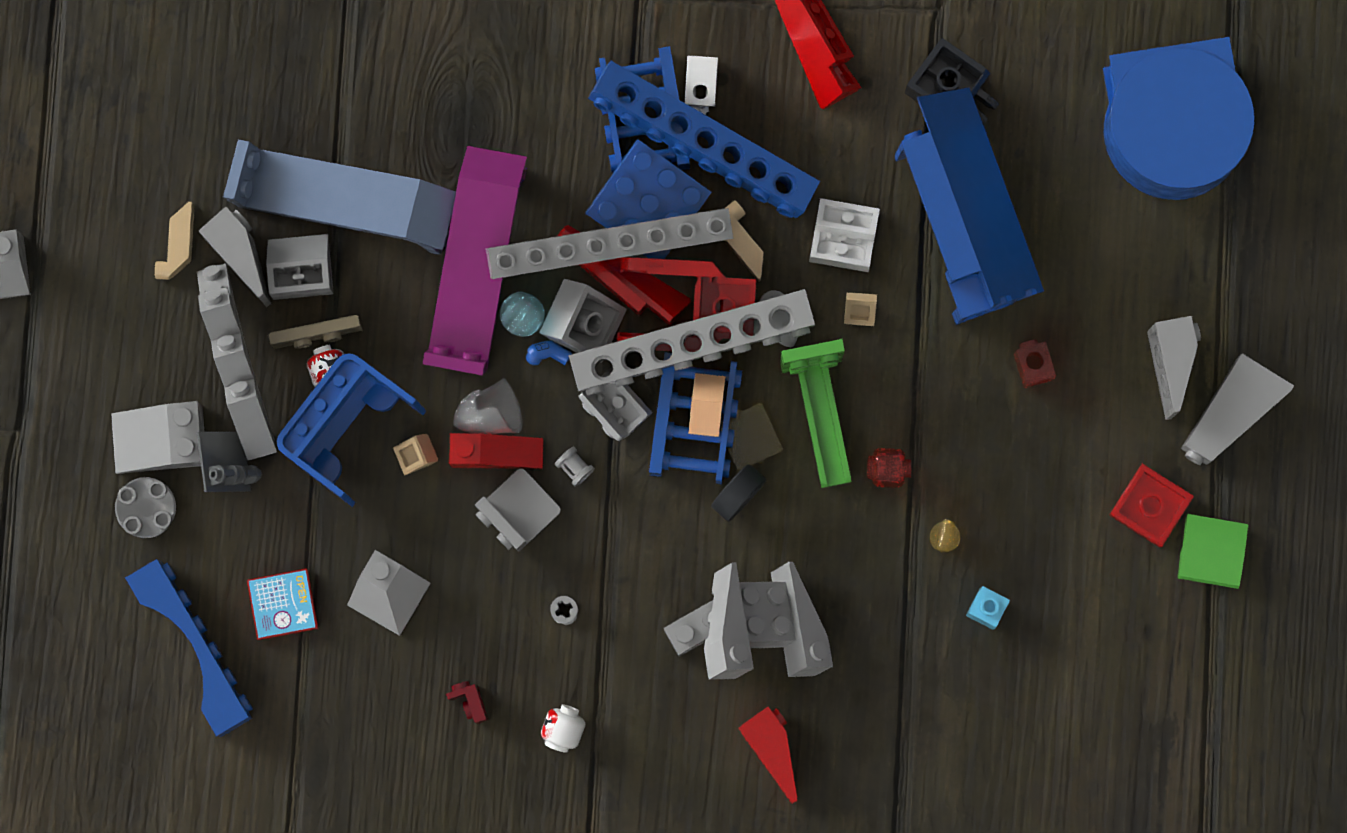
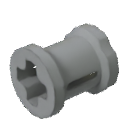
(574, 466)
(555, 609)

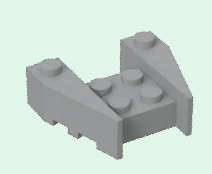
(764, 617)

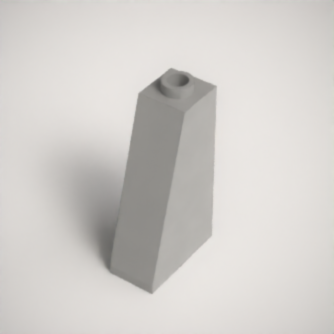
(1238, 403)

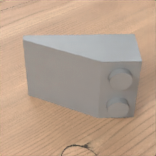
(231, 239)
(1173, 354)
(157, 437)

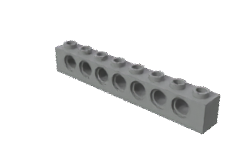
(609, 243)
(585, 362)

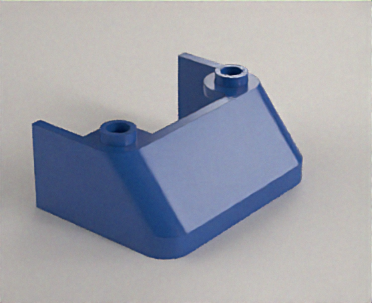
(331, 411)

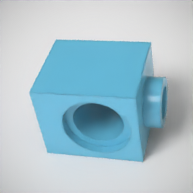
(987, 607)

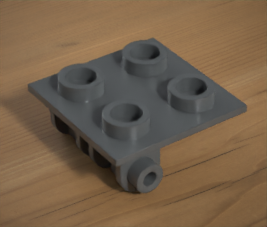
(225, 463)

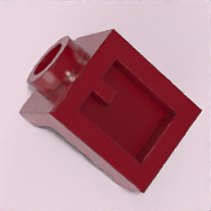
(474, 705)

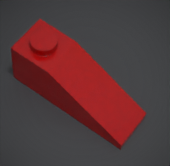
(495, 451)
(770, 743)

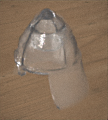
(490, 411)

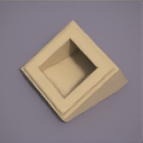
(415, 453)

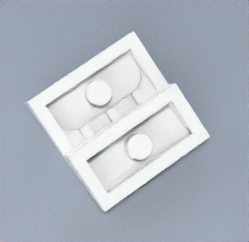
(844, 235)

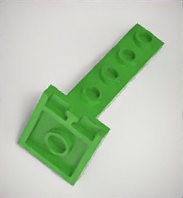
(812, 367)

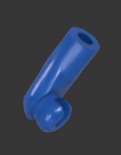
(547, 349)

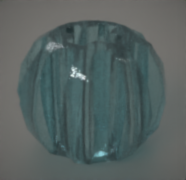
(522, 314)

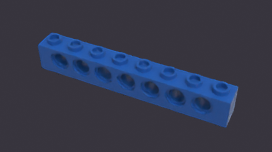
(721, 139)

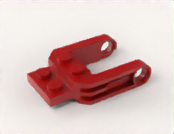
(712, 293)

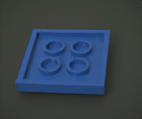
(646, 190)

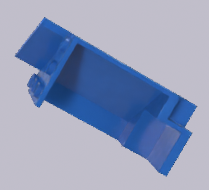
(969, 207)

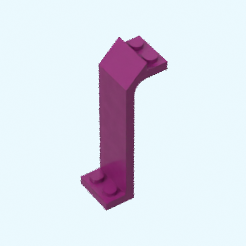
(467, 294)

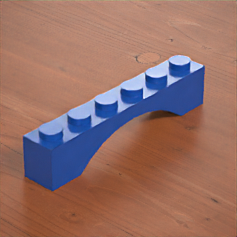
(221, 702)

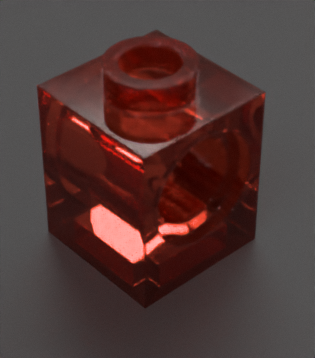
(1030, 376)

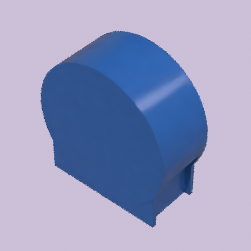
(1177, 117)

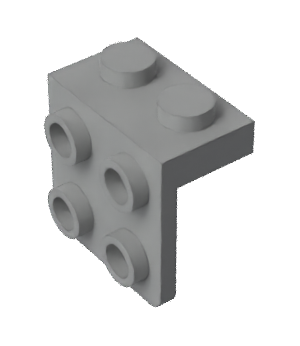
(517, 510)

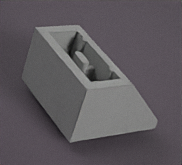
(299, 267)

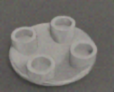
(145, 507)

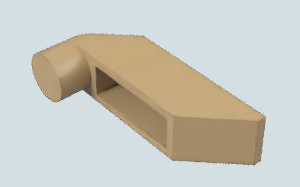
(178, 243)
(742, 243)

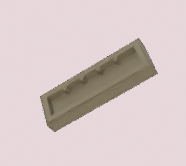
(304, 335)

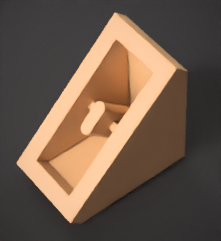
(706, 405)

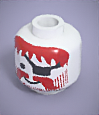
(321, 362)
(563, 728)

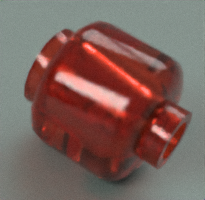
(888, 467)

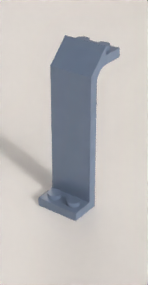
(340, 196)

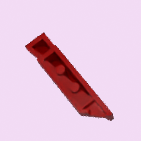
(819, 49)
(636, 289)

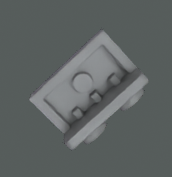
(616, 409)

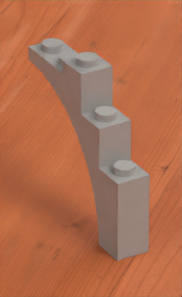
(233, 362)

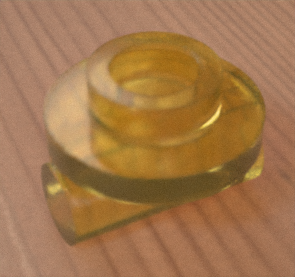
(944, 536)

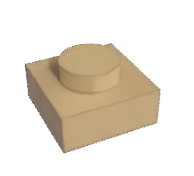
(860, 309)

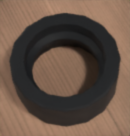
(738, 492)

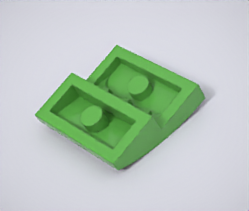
(1213, 551)

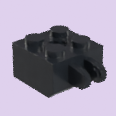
(950, 62)

